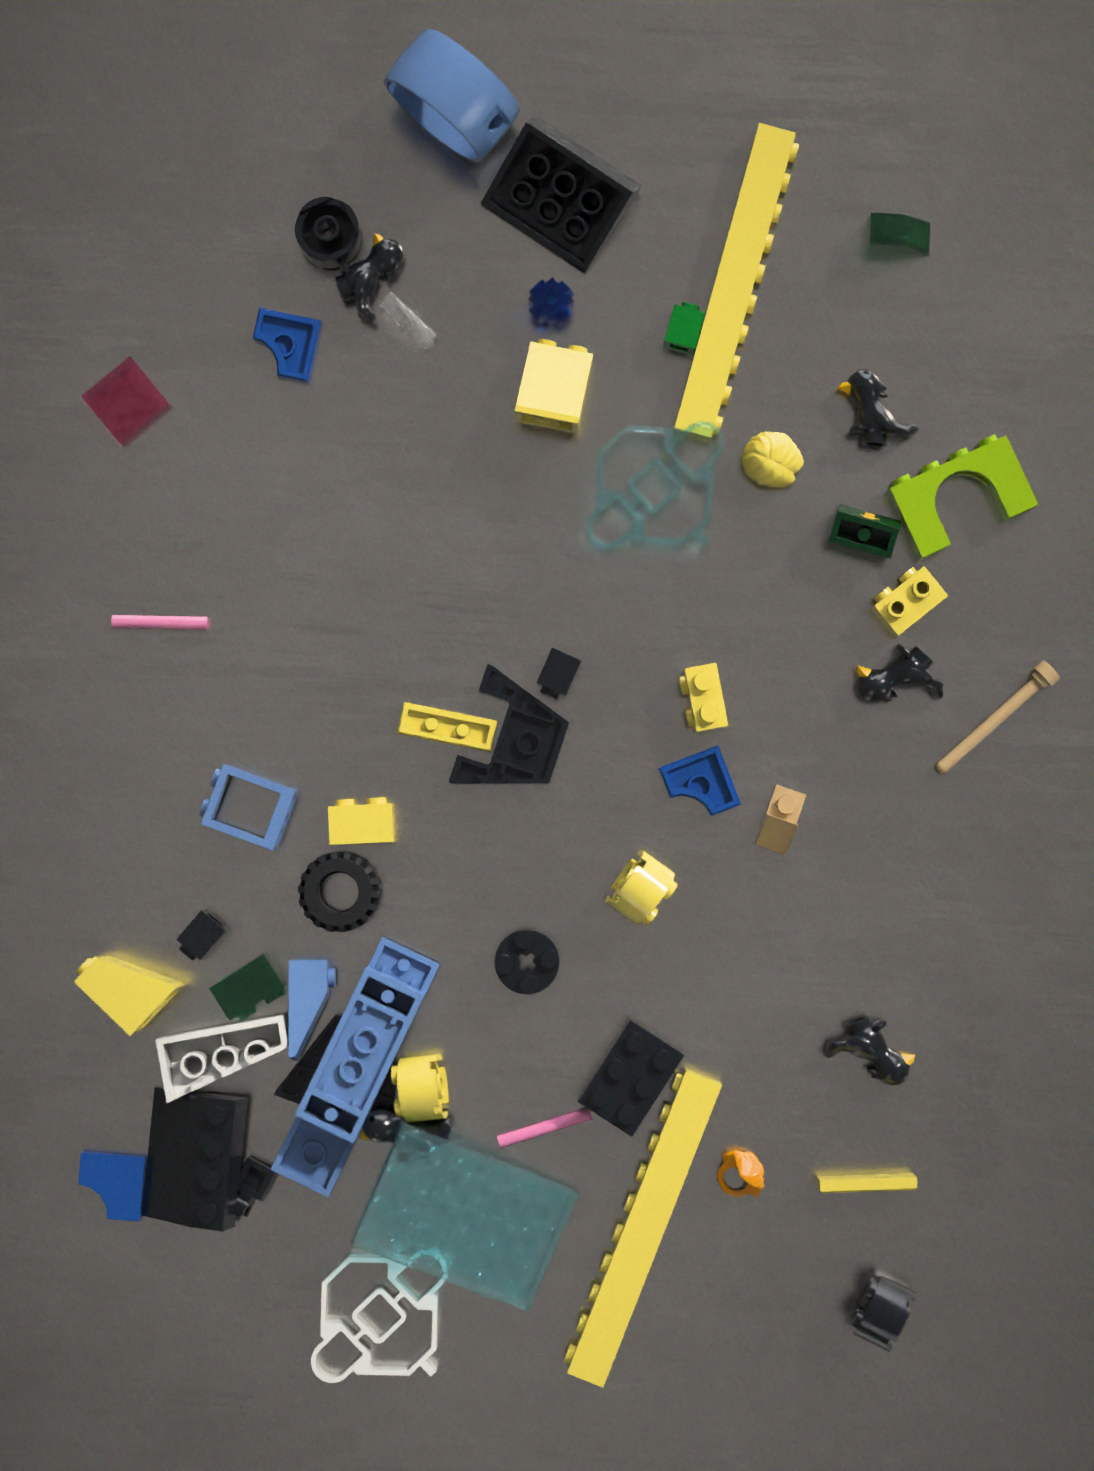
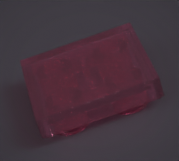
(126, 401)

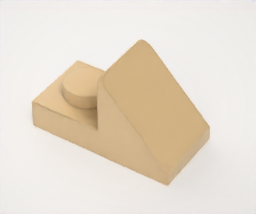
(780, 819)

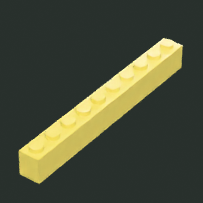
(735, 279)
(643, 1227)

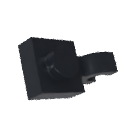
(254, 1184)

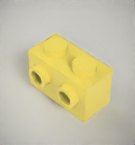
(908, 601)
(704, 698)

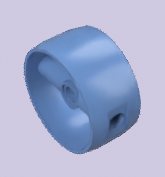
(452, 95)

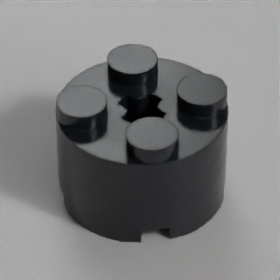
(342, 222)
(529, 979)
(883, 1312)

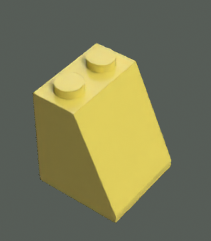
(553, 386)
(126, 990)

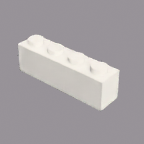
(207, 1054)

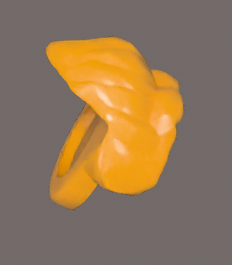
(750, 1171)

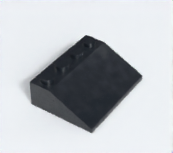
(560, 193)
(195, 1159)

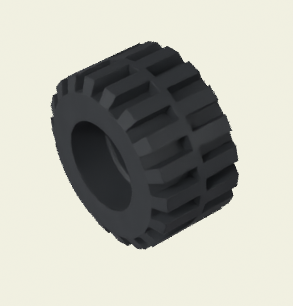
(311, 897)

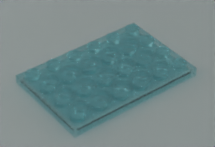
(464, 1217)

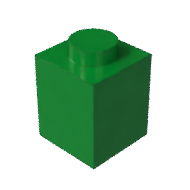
(684, 328)

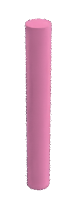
(159, 622)
(544, 1127)

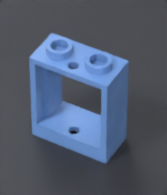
(279, 817)

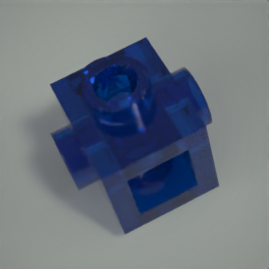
(551, 313)

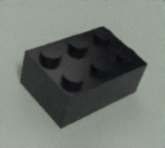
(630, 1077)

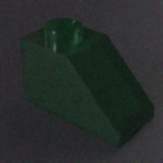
(897, 234)

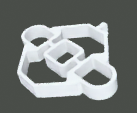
(363, 1363)

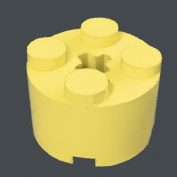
(641, 889)
(420, 1088)

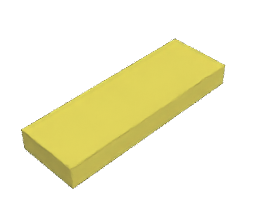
(447, 727)
(867, 1183)

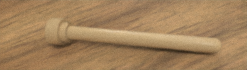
(1041, 678)

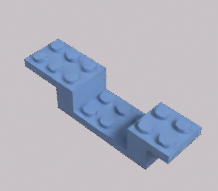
(354, 1066)

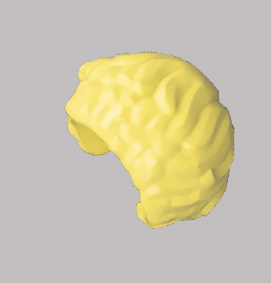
(772, 459)

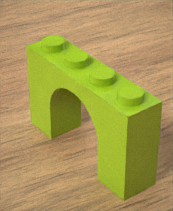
(991, 463)

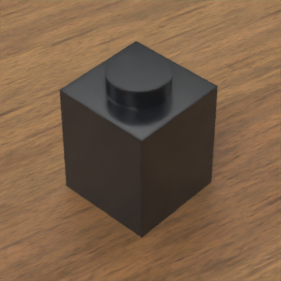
(558, 674)
(201, 936)

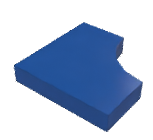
(291, 340)
(702, 778)
(117, 1181)

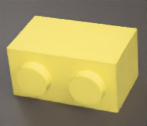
(361, 823)

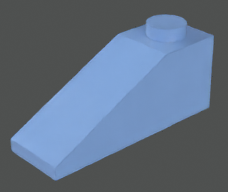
(308, 995)

